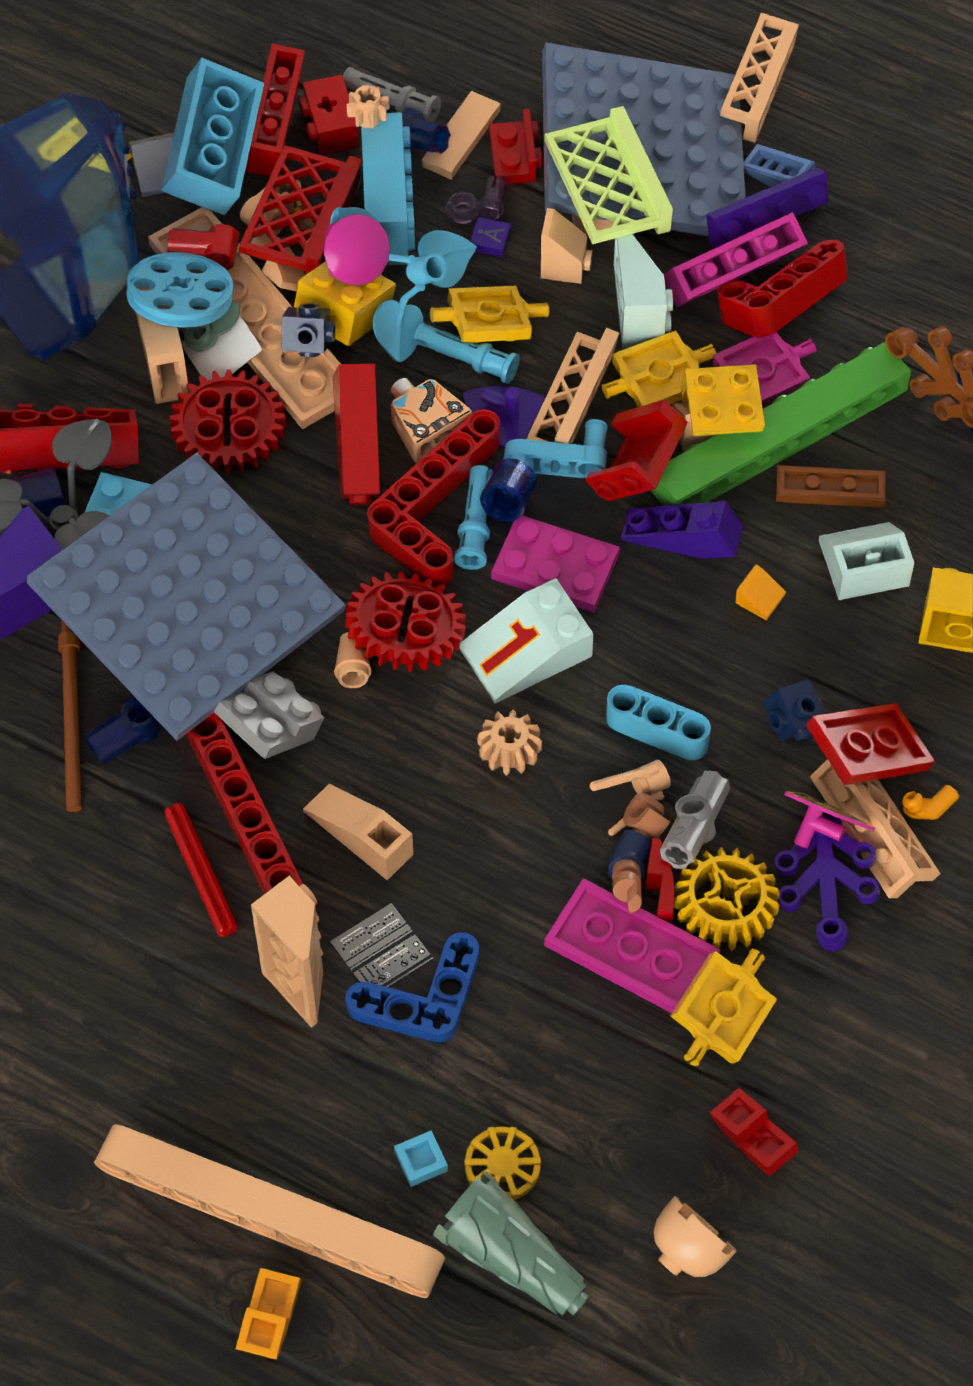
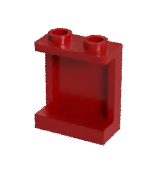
(649, 442)

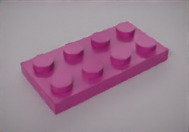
(627, 948)

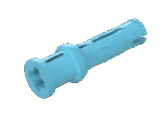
(480, 356)
(473, 530)

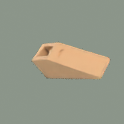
(362, 829)

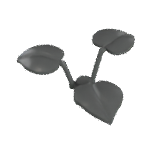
(79, 444)

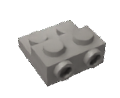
(271, 715)

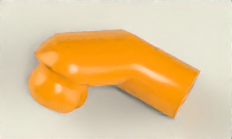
(929, 809)

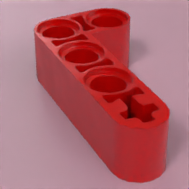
(786, 294)

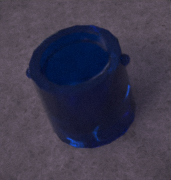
(41, 489)
(508, 490)

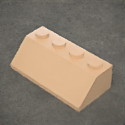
(290, 945)

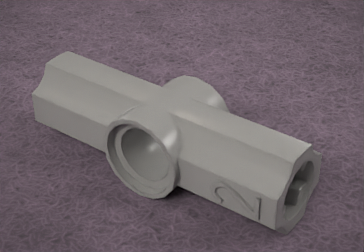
(695, 819)

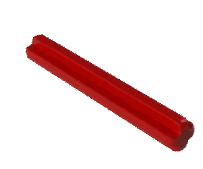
(201, 870)

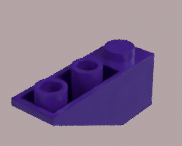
(686, 529)

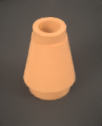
(351, 665)

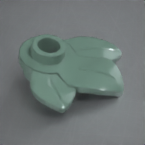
(211, 330)

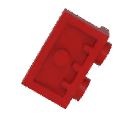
(514, 150)

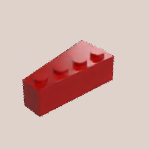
(29, 436)

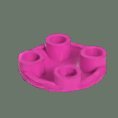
(356, 249)

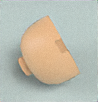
(689, 1241)

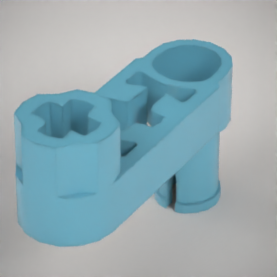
(563, 458)

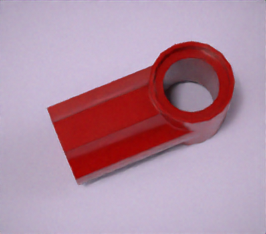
(216, 244)

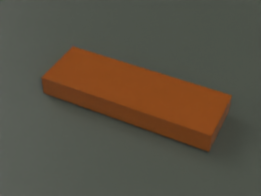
(830, 486)

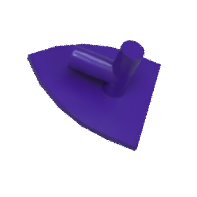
(513, 406)

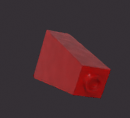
(356, 432)

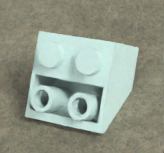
(867, 560)

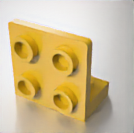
(723, 399)

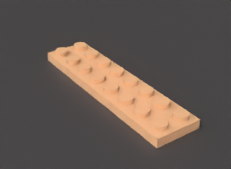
(302, 382)

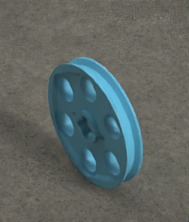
(179, 289)

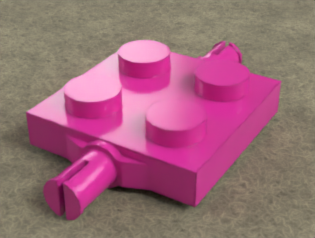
(776, 364)

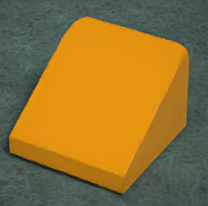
(759, 593)

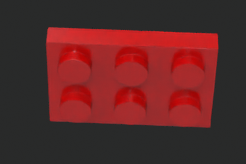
(870, 743)

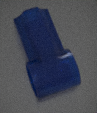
(425, 134)
(121, 732)

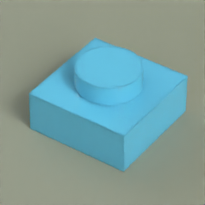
(421, 1158)

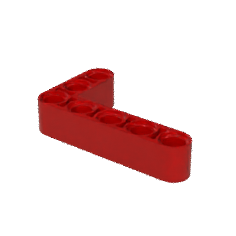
(428, 493)

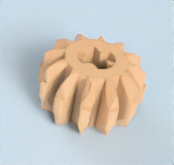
(509, 729)

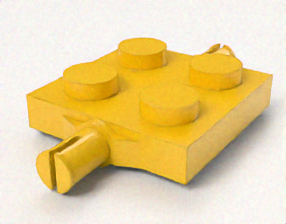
(489, 313)
(655, 369)
(723, 1007)

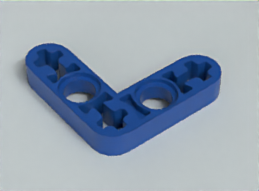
(434, 1005)

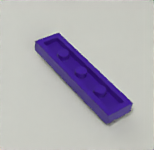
(766, 206)

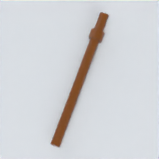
(69, 646)

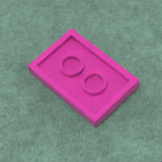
(543, 552)

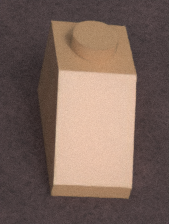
(563, 250)

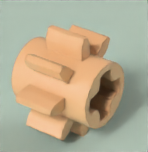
(367, 106)

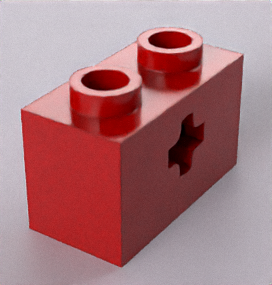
(327, 111)

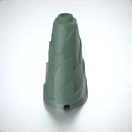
(502, 1239)

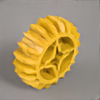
(733, 879)

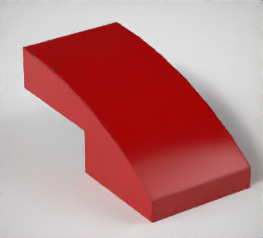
(661, 879)
(753, 1133)

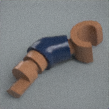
(632, 850)

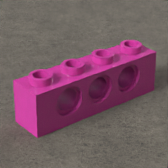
(735, 259)

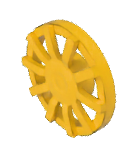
(503, 1161)

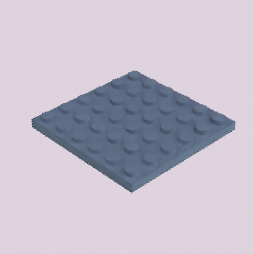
(673, 115)
(185, 595)

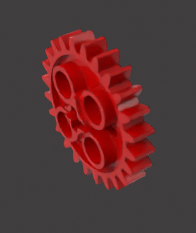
(261, 420)
(378, 613)

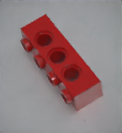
(275, 108)

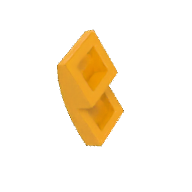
(268, 1314)

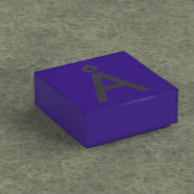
(491, 236)

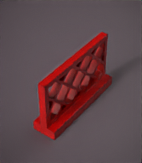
(342, 194)

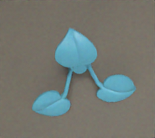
(440, 262)

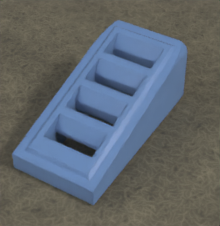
(784, 161)

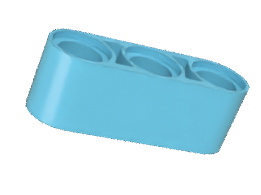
(668, 736)

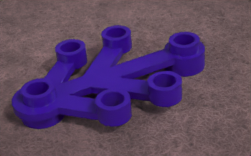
(826, 870)

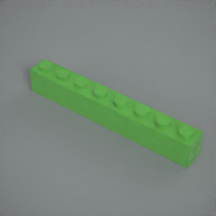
(790, 426)

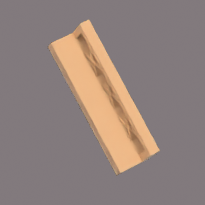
(769, 81)
(591, 372)
(894, 851)

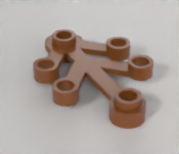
(905, 342)

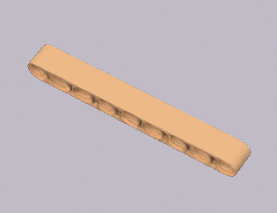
(270, 1211)

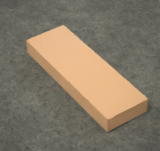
(466, 130)

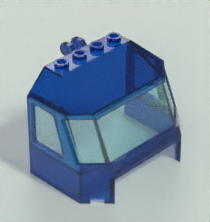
(71, 217)

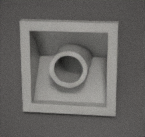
(150, 162)

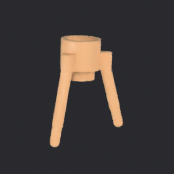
(646, 779)

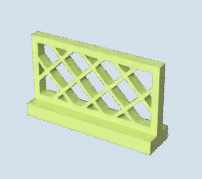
(638, 174)

